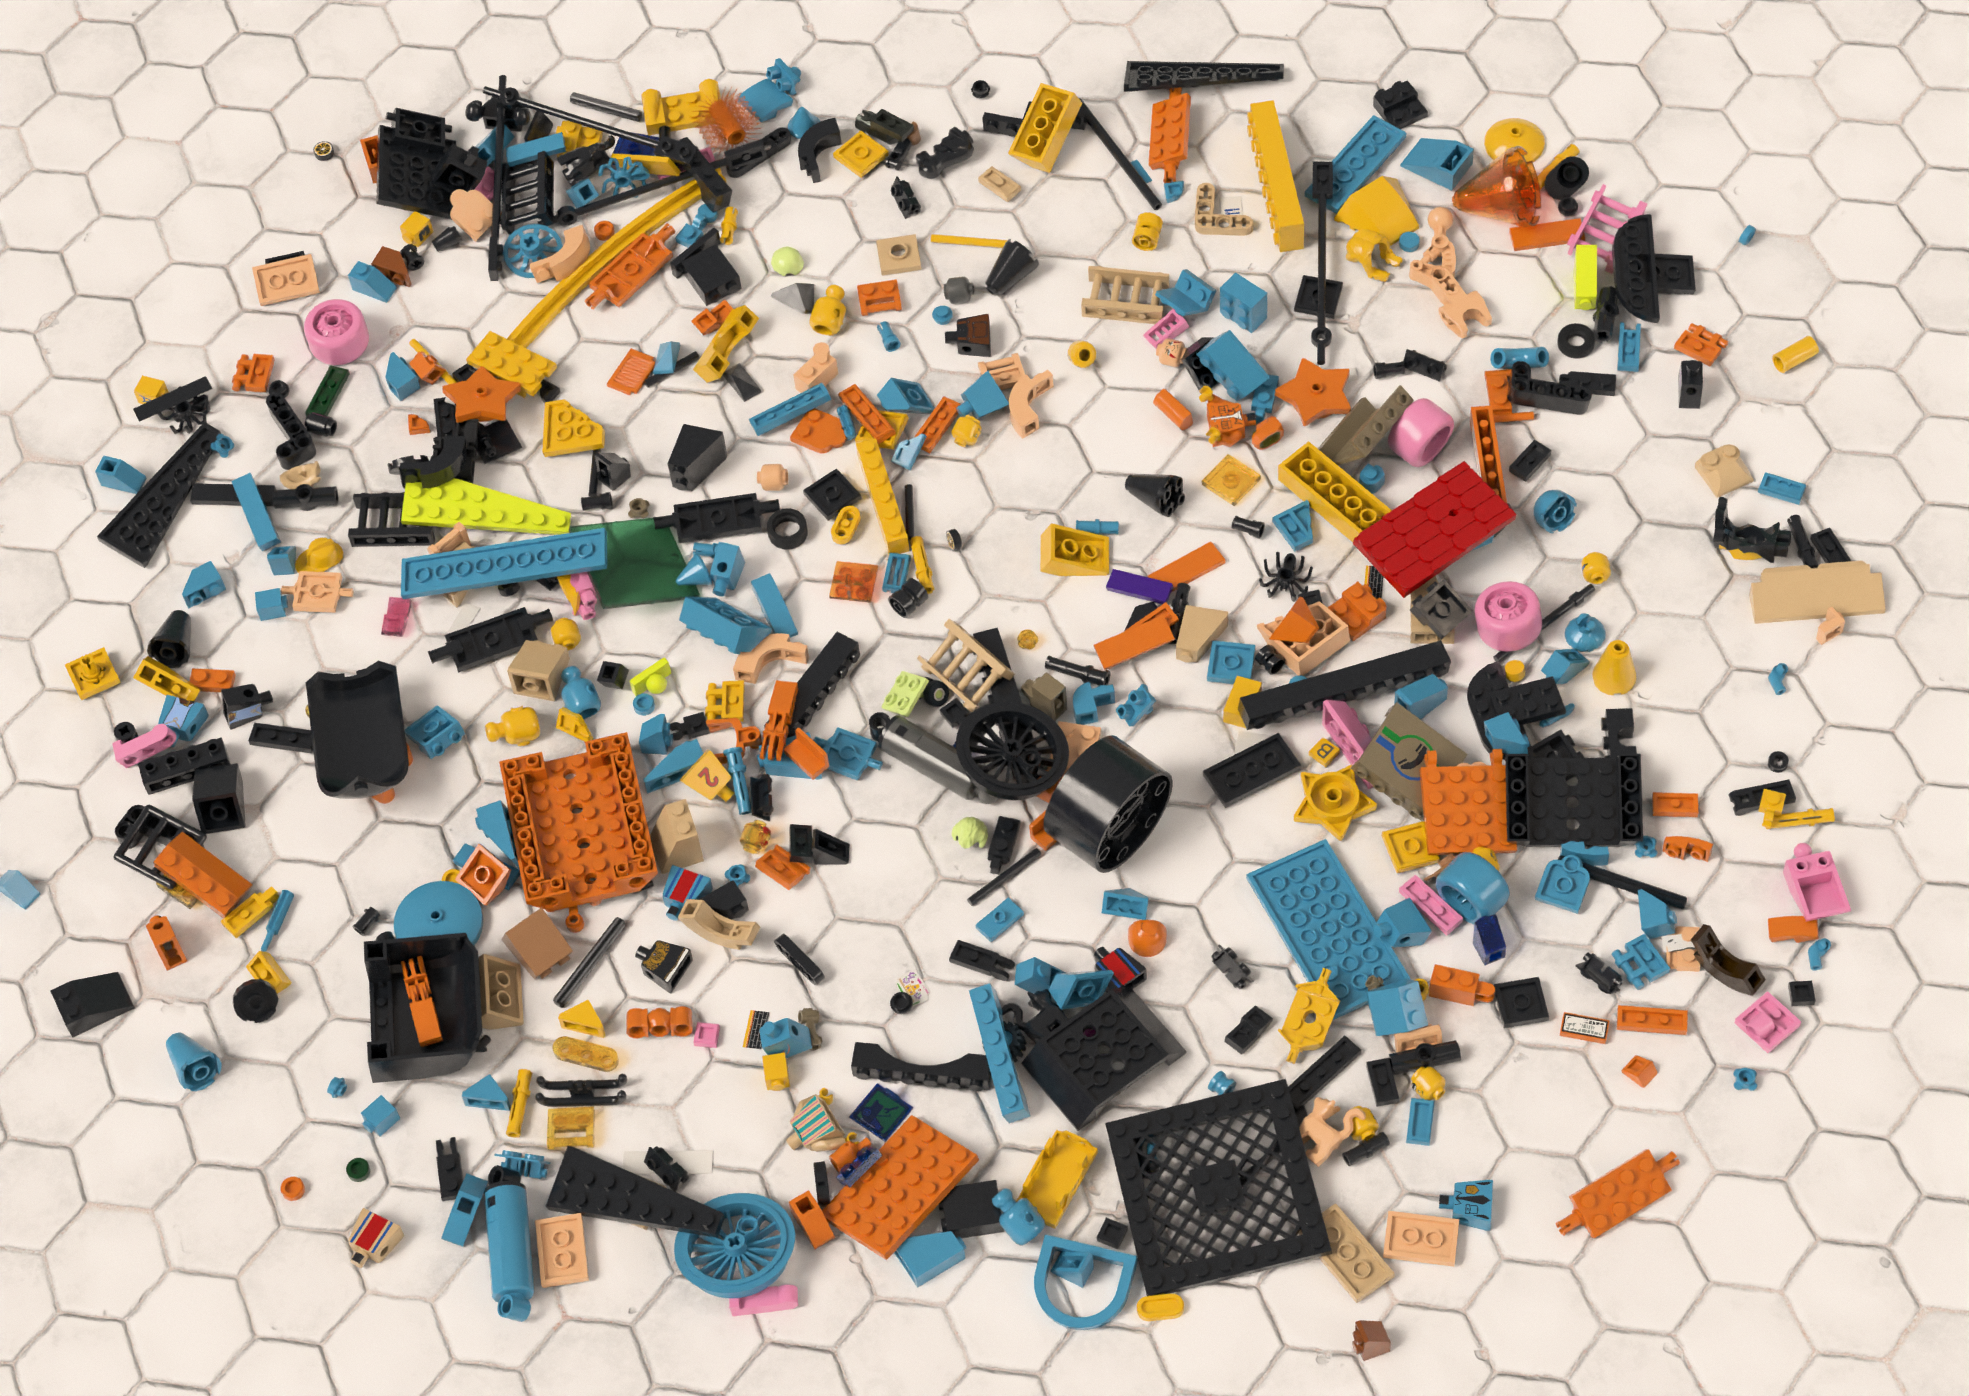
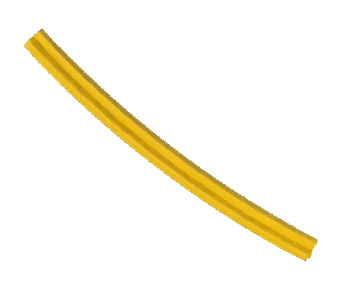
(572, 285)

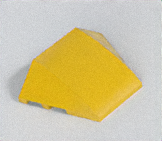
(1379, 208)

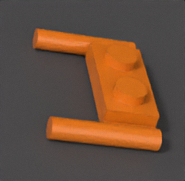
(1497, 396)

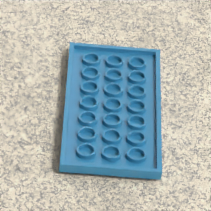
(1325, 923)

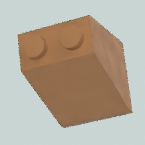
(537, 944)

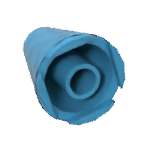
(192, 1062)

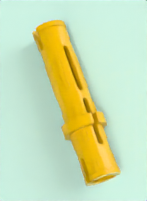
(1571, 150)
(923, 571)
(1826, 815)
(520, 1095)

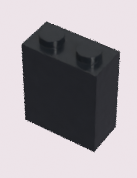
(711, 275)
(971, 1210)

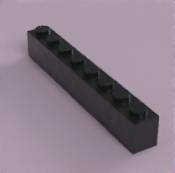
(1003, 688)

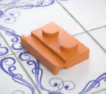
(778, 867)

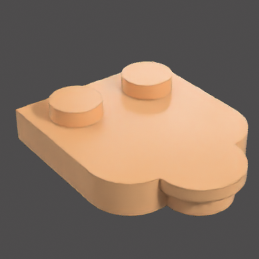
(471, 212)

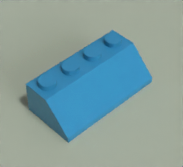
(723, 623)

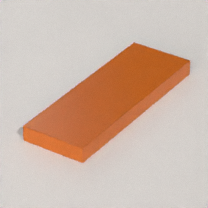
(1544, 234)
(1190, 566)
(1134, 642)

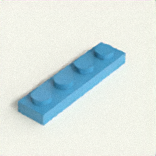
(790, 409)

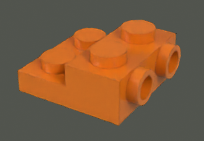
(1359, 609)

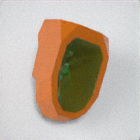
(1267, 433)

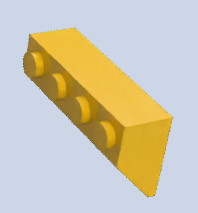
(1045, 127)

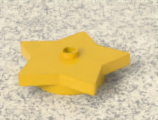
(1332, 801)

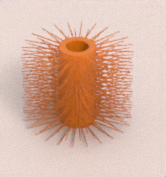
(726, 122)

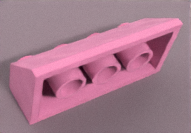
(1346, 730)

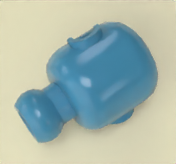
(579, 693)
(1018, 1218)

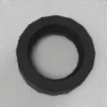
(782, 516)

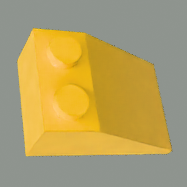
(1073, 552)

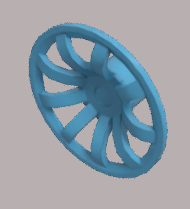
(529, 247)

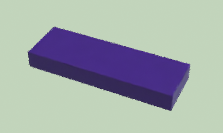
(1139, 586)

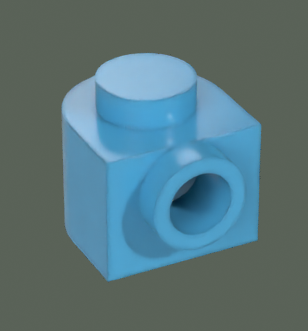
(1372, 478)

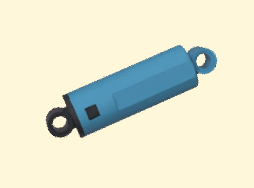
(509, 1243)

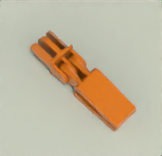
(780, 712)
(423, 1010)

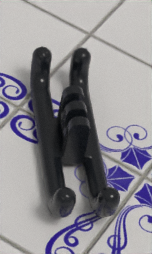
(581, 1092)

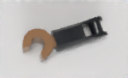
(902, 148)

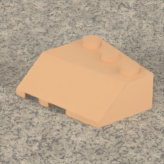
(1303, 656)

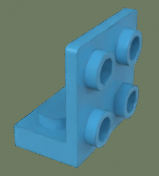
(1189, 295)

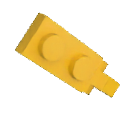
(250, 912)

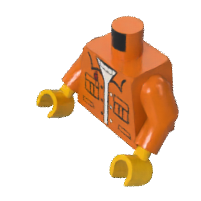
(1224, 419)

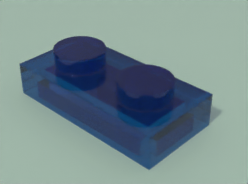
(853, 1171)

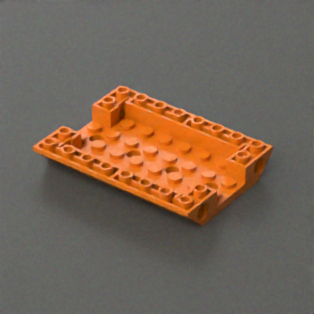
(550, 834)

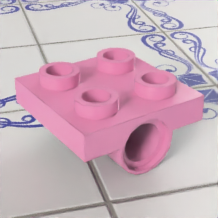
(1767, 1022)

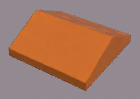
(484, 875)

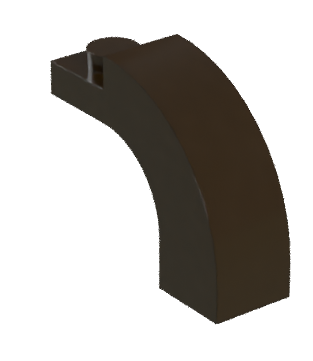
(1723, 966)

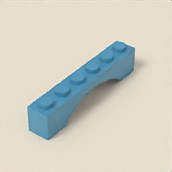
(1001, 1065)

